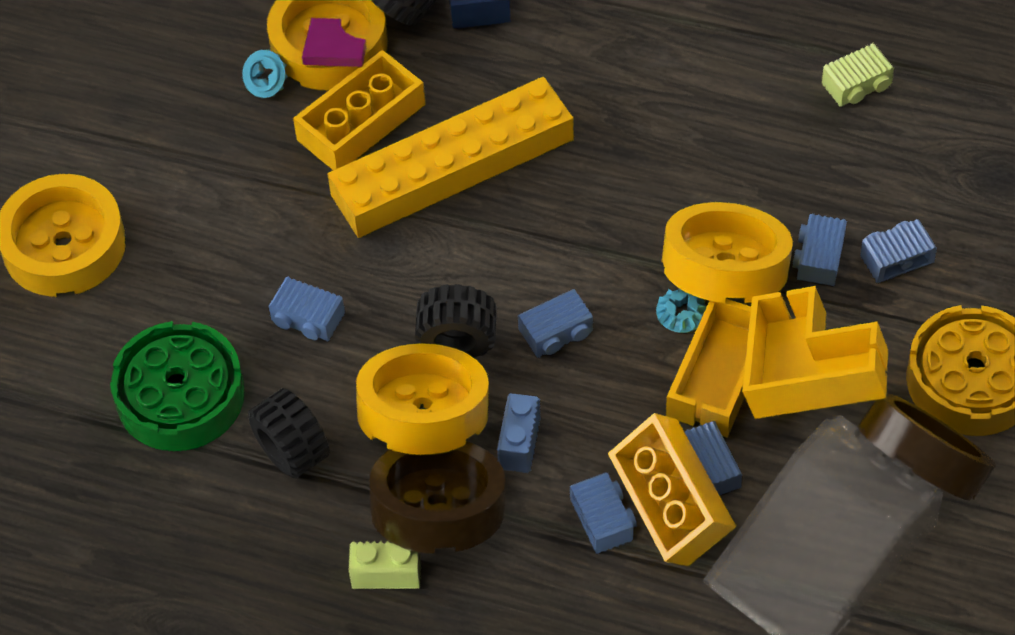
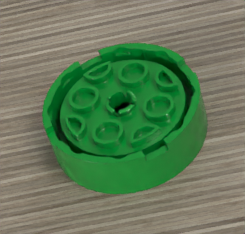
(177, 414)

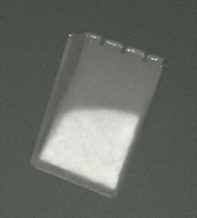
(825, 534)

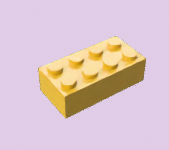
(359, 111)
(671, 490)

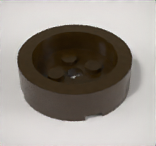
(927, 446)
(410, 495)

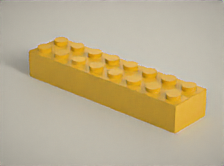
(450, 156)

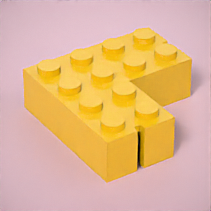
(802, 365)
(713, 368)

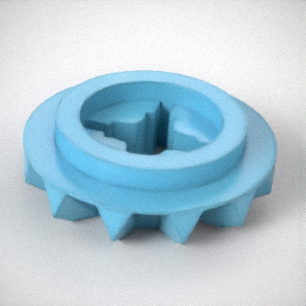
(254, 68)
(686, 320)

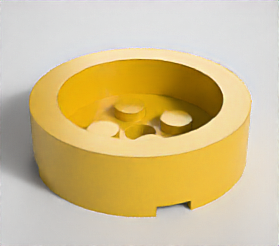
(289, 26)
(61, 209)
(726, 251)
(441, 378)
(942, 383)

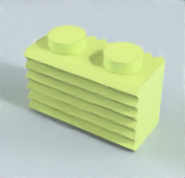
(857, 75)
(383, 566)

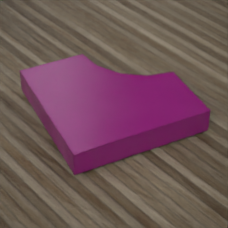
(331, 46)

